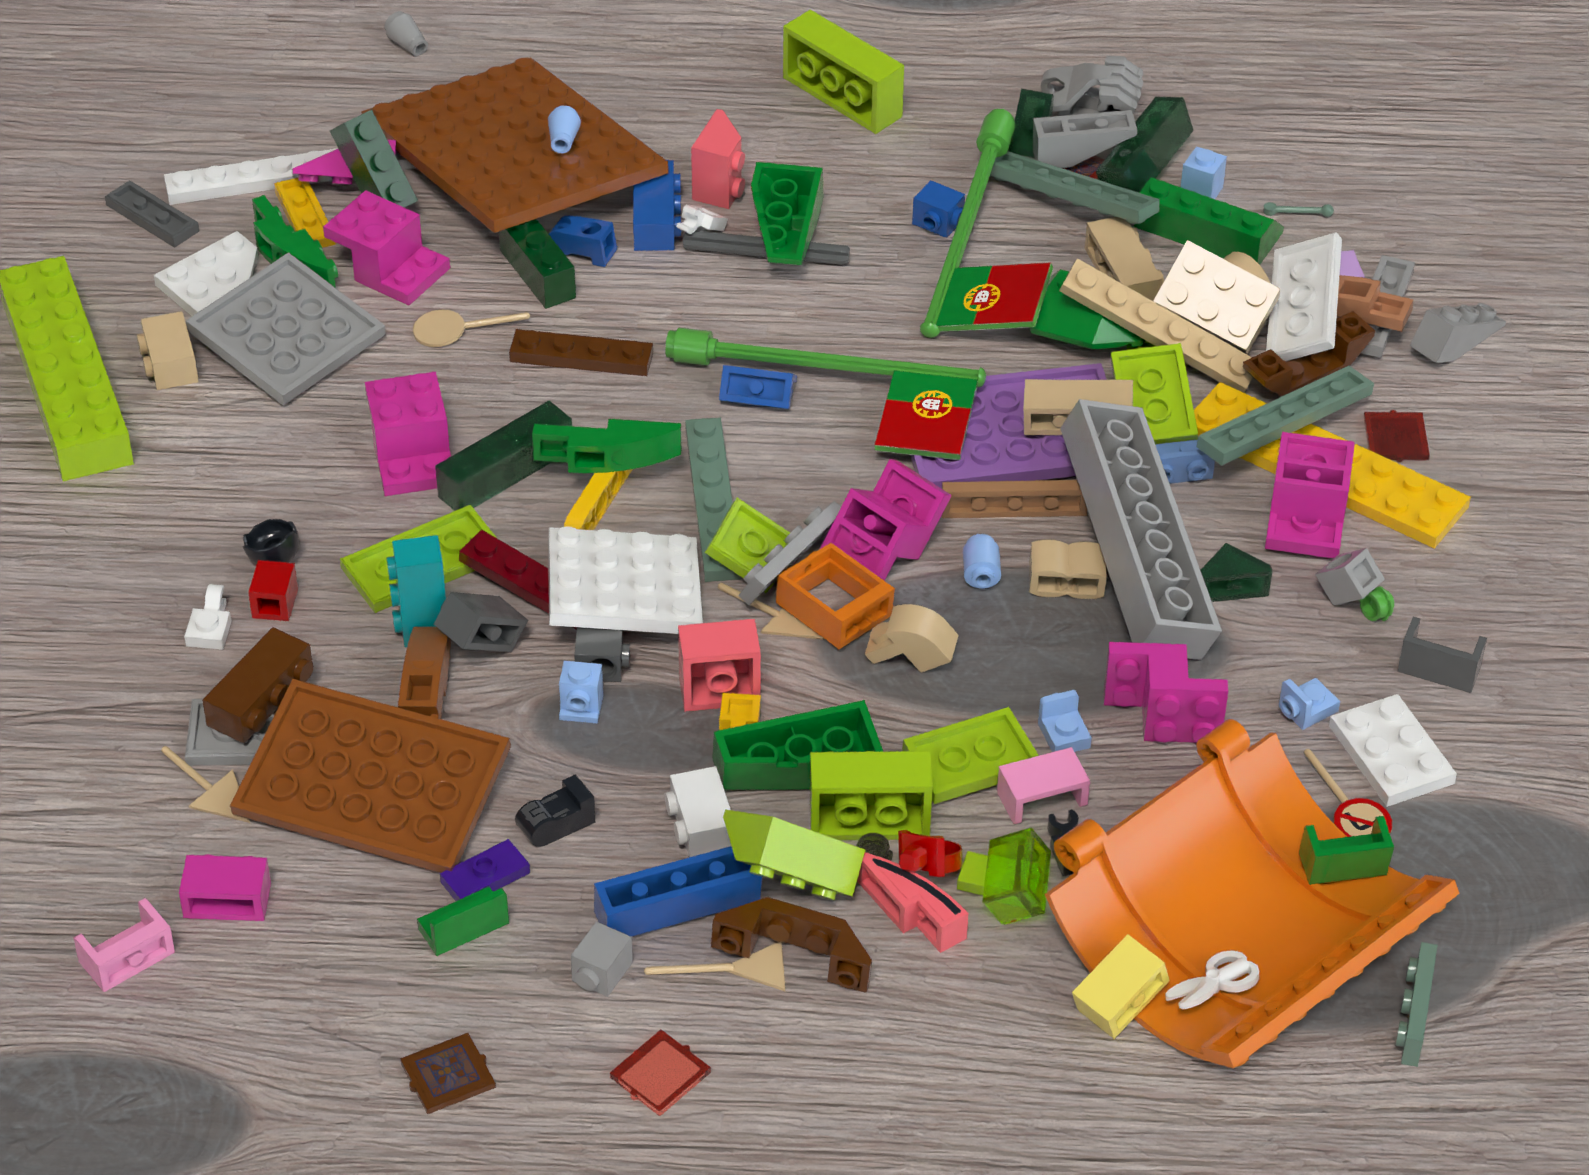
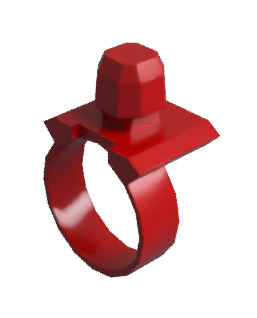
(928, 854)

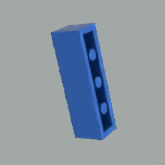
(675, 892)

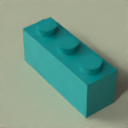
(418, 584)

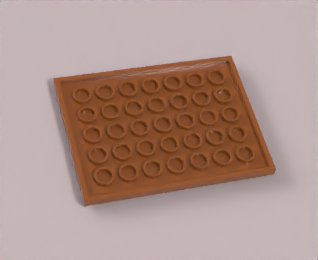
(492, 144)

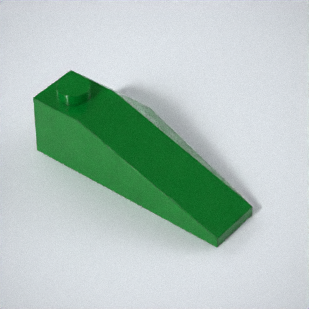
(787, 208)

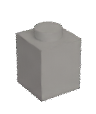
(601, 959)

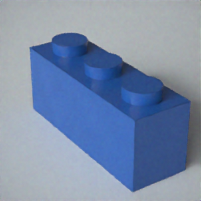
(655, 210)

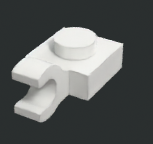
(701, 219)
(209, 625)

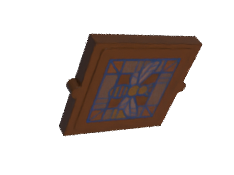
(447, 1073)

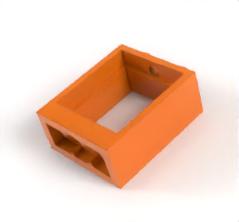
(870, 607)

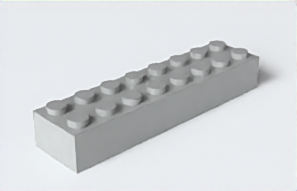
(1139, 527)

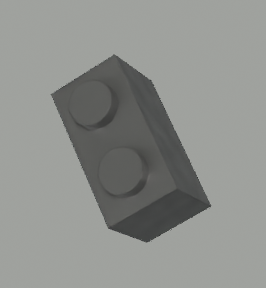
(480, 622)

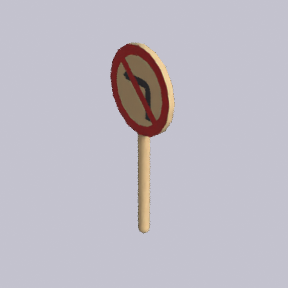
(1355, 815)

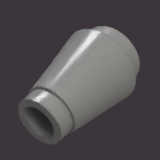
(404, 31)

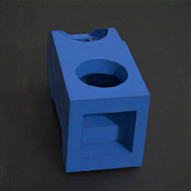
(585, 238)

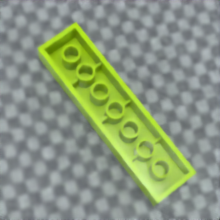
(64, 369)

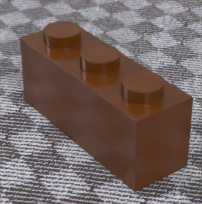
(257, 685)

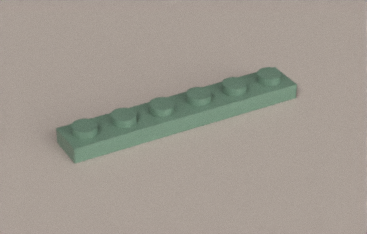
(1075, 188)
(1284, 415)
(710, 488)

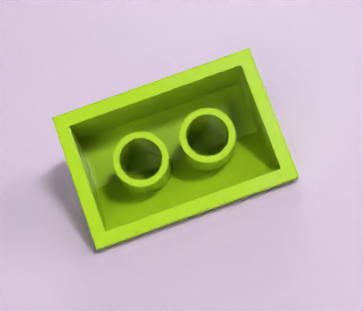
(794, 853)

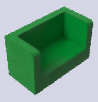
(1346, 856)

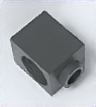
(603, 648)

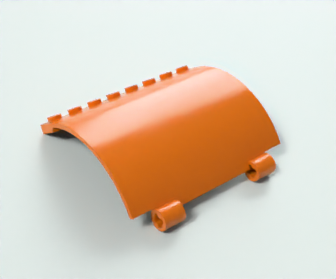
(1223, 871)

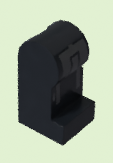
(557, 813)

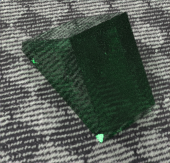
(1030, 105)
(1236, 575)

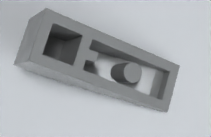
(1074, 138)

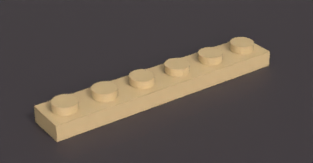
(1156, 324)

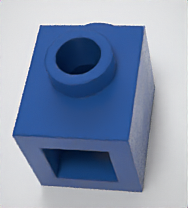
(938, 208)

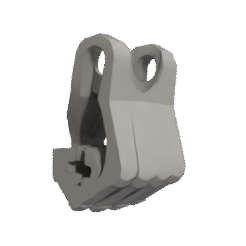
(1118, 90)

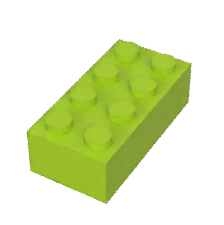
(843, 71)

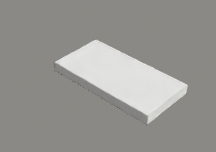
(1308, 300)

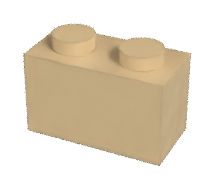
(168, 351)

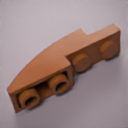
(425, 671)

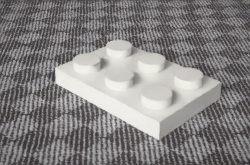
(1392, 750)

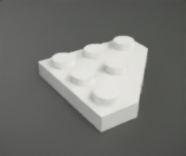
(209, 273)

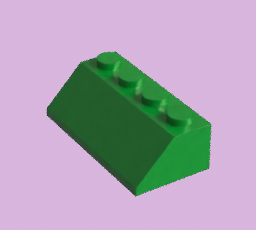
(1209, 222)

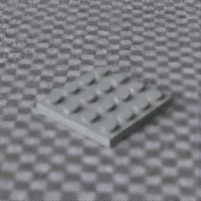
(285, 328)

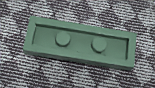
(1416, 1003)

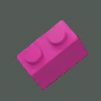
(225, 887)

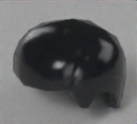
(272, 541)

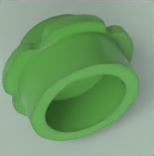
(1377, 604)

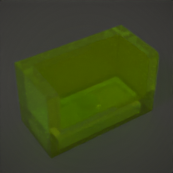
(1016, 876)

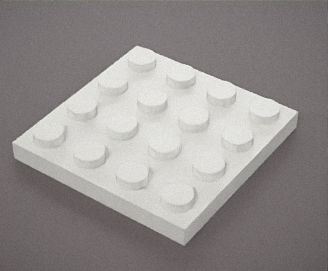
(623, 580)

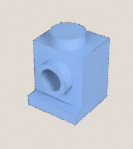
(581, 691)

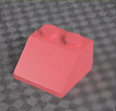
(717, 163)

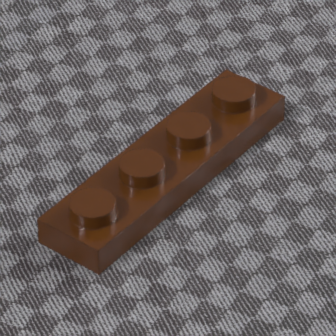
(581, 352)

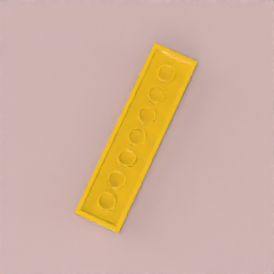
(1377, 484)

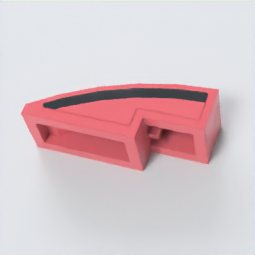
(914, 902)

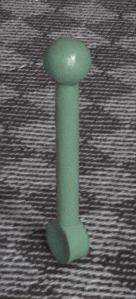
(1271, 208)

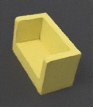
(1120, 986)

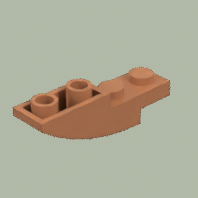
(1370, 304)

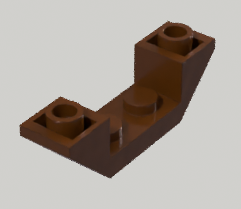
(1285, 377)
(739, 929)

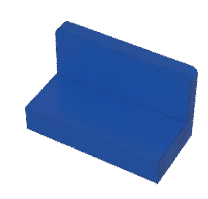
(757, 387)

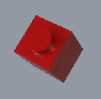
(273, 590)

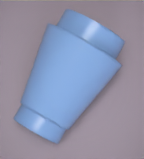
(563, 127)

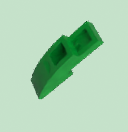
(277, 239)
(609, 449)

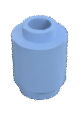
(981, 561)

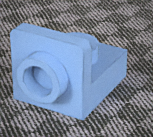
(1307, 703)
(1062, 722)

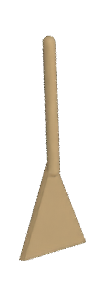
(762, 967)

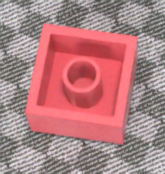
(718, 661)

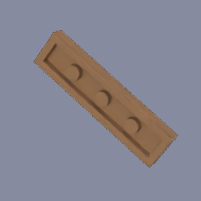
(1014, 499)

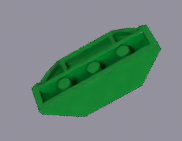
(1077, 324)

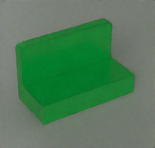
(464, 920)

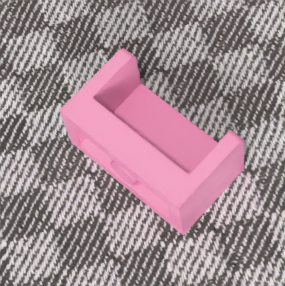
(1041, 778)
(127, 951)

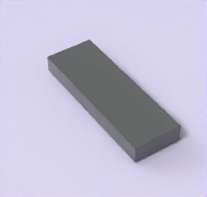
(152, 213)

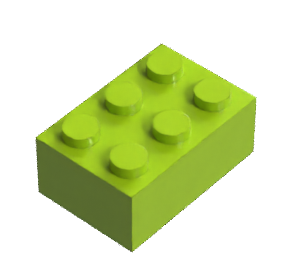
(870, 793)

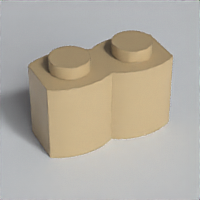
(1067, 569)

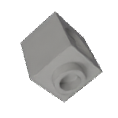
(1350, 576)

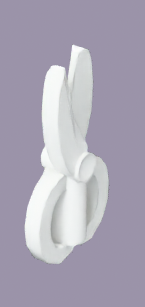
(1202, 988)

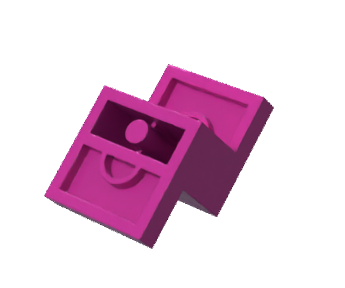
(386, 247)
(408, 431)
(1310, 495)
(889, 520)
(1158, 681)

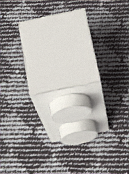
(699, 808)

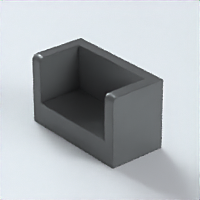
(1439, 662)

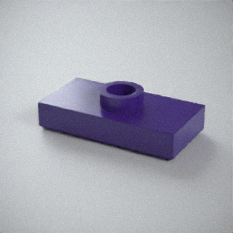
(490, 868)

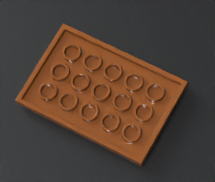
(371, 776)

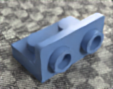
(1185, 462)

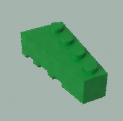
(778, 750)

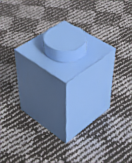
(1204, 172)

